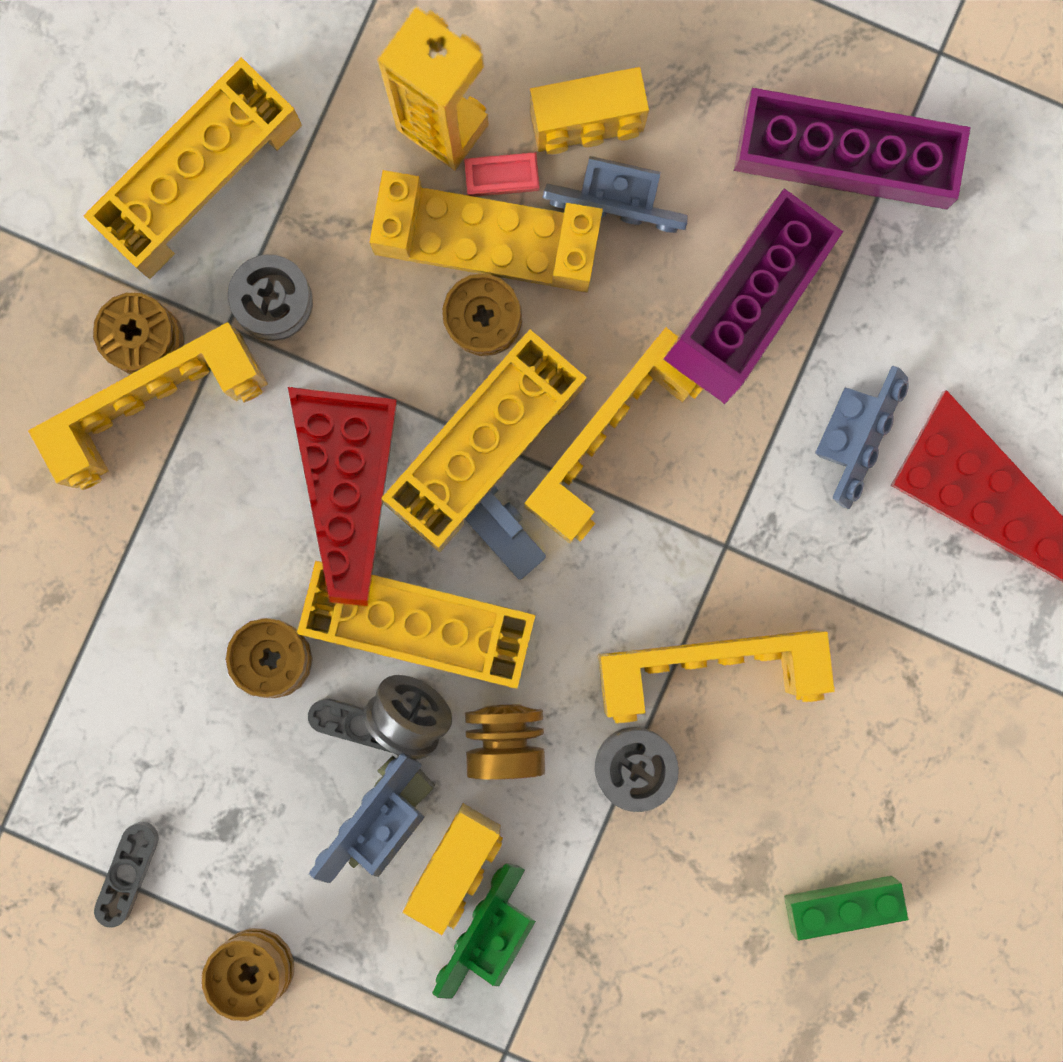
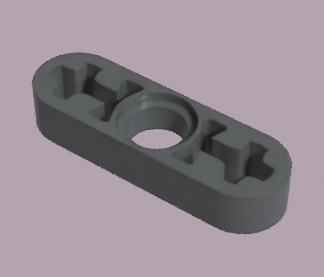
(331, 726)
(107, 896)

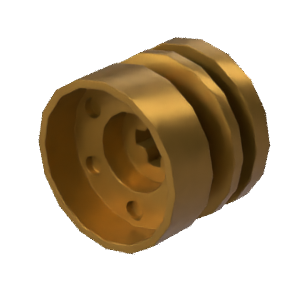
(463, 305)
(130, 311)
(250, 649)
(505, 743)
(233, 989)

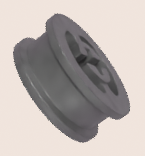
(242, 292)
(407, 716)
(619, 792)

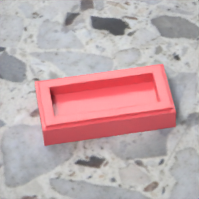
(501, 174)

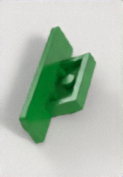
(491, 939)

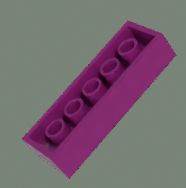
(852, 148)
(753, 296)

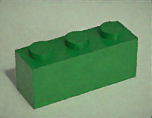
(846, 908)

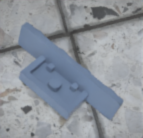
(619, 191)
(857, 431)
(504, 535)
(376, 828)

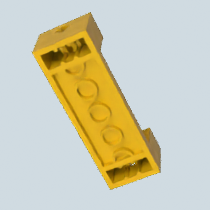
(430, 91)
(191, 165)
(484, 234)
(66, 438)
(483, 440)
(555, 503)
(423, 628)
(803, 658)

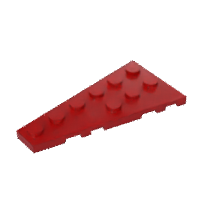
(345, 469)
(977, 485)

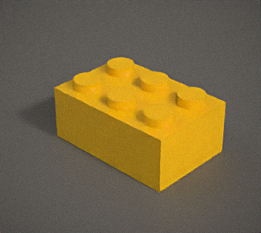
(589, 110)
(454, 870)

